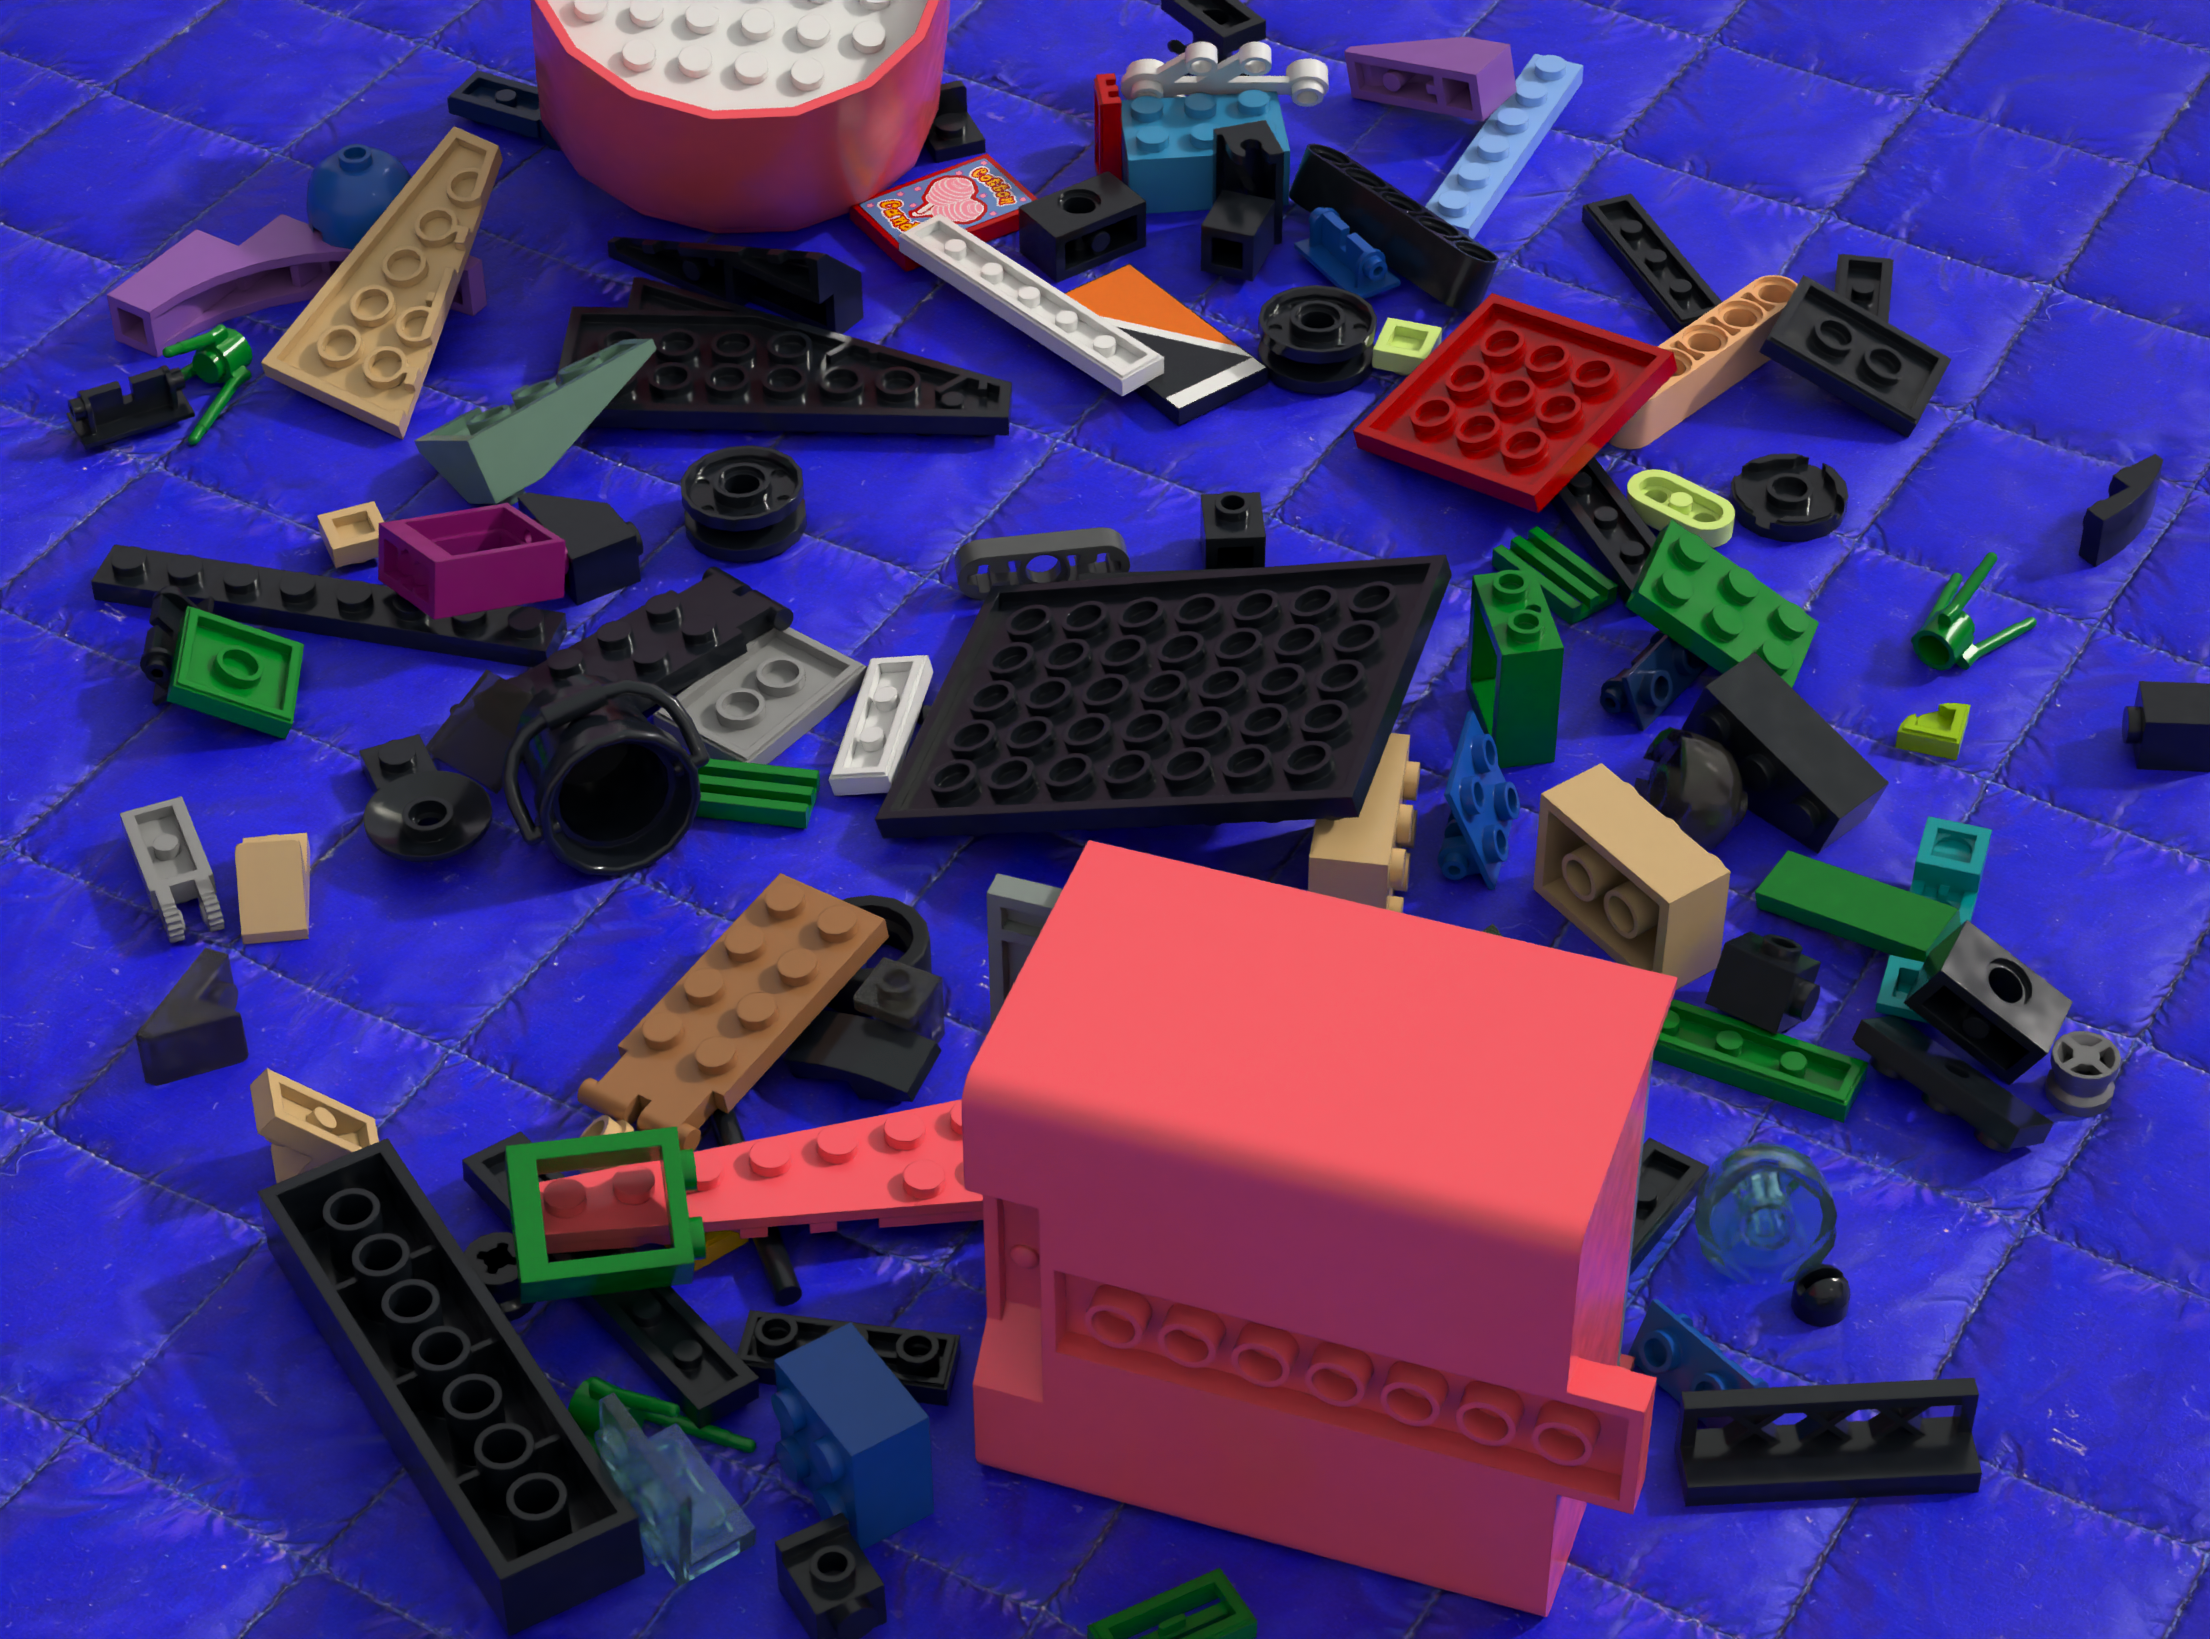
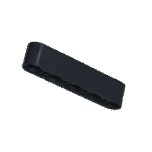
(1407, 233)

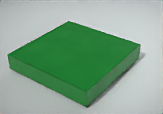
(235, 672)

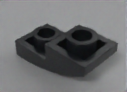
(2121, 517)
(868, 1053)

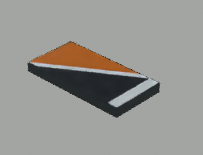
(1199, 361)

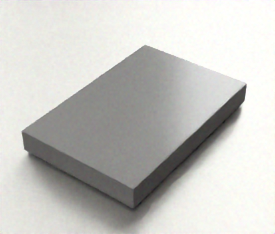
(766, 697)

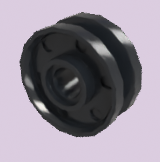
(1317, 339)
(743, 503)

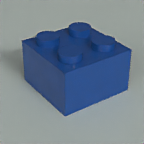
(853, 1435)

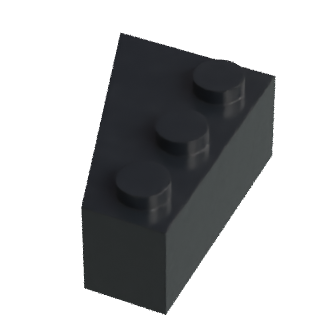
(1787, 755)

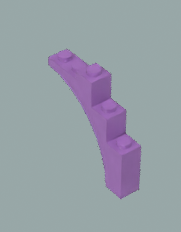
(214, 281)

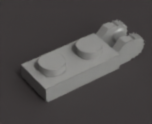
(172, 864)

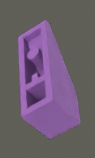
(1435, 75)

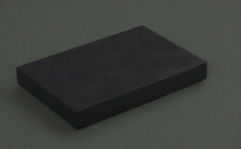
(1855, 356)

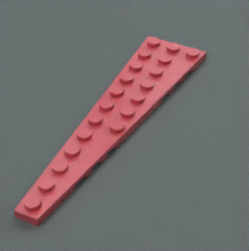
(880, 1167)

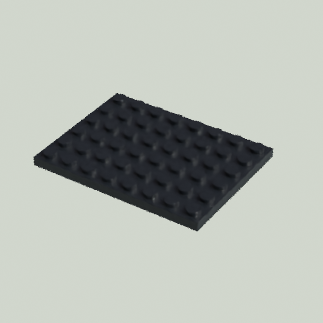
(1170, 700)

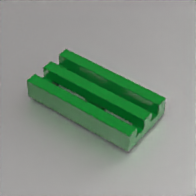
(1561, 571)
(757, 793)
(1221, 1621)

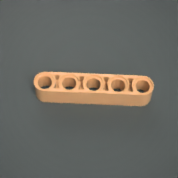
(1710, 358)

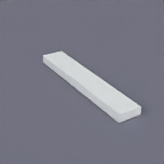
(1032, 305)

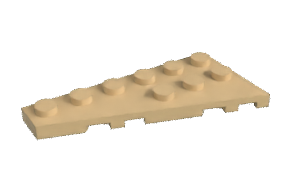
(384, 308)

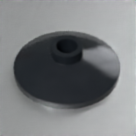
(427, 816)

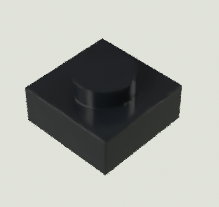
(393, 760)

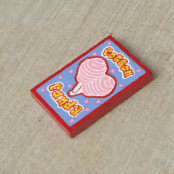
(971, 194)

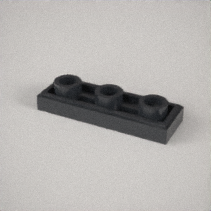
(1951, 1084)
(918, 1358)

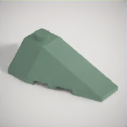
(511, 446)

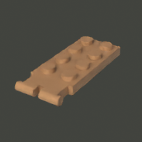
(736, 1010)

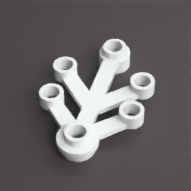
(1304, 79)

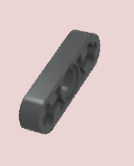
(1023, 548)

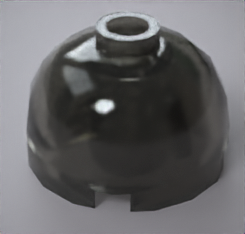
(1694, 785)

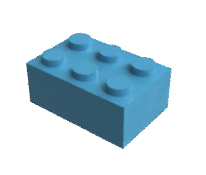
(1171, 144)

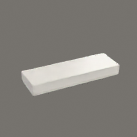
(881, 725)

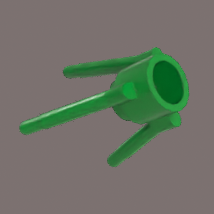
(218, 358)
(1949, 631)
(585, 1412)

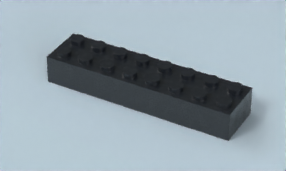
(452, 1387)

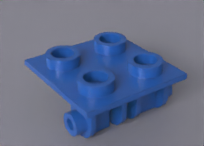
(1480, 809)

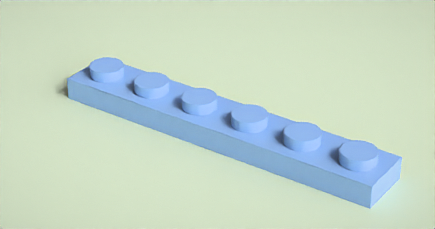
(1506, 143)

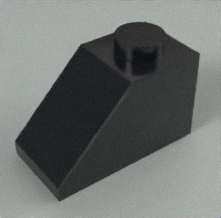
(598, 543)

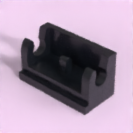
(1250, 163)

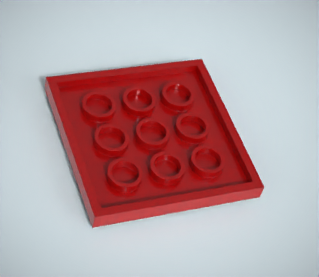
(1515, 401)

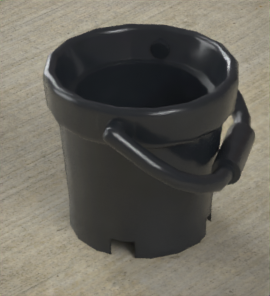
(603, 776)

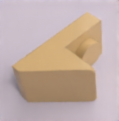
(273, 887)
(305, 1125)

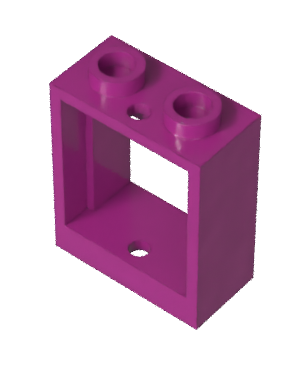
(471, 560)

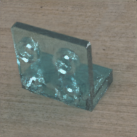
(681, 1504)

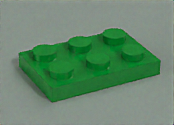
(1718, 606)

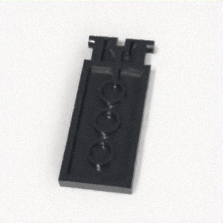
(667, 639)

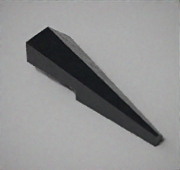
(788, 282)

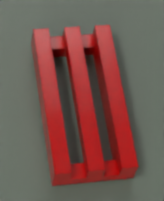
(1107, 125)

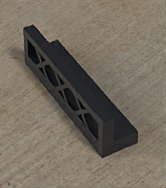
(1825, 1452)

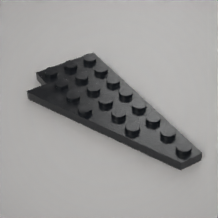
(769, 373)

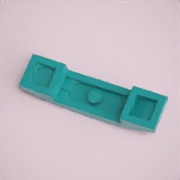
(1946, 871)

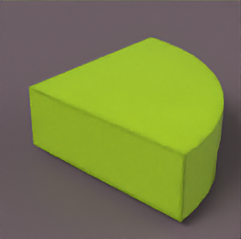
(1935, 732)

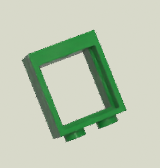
(1514, 666)
(610, 1273)

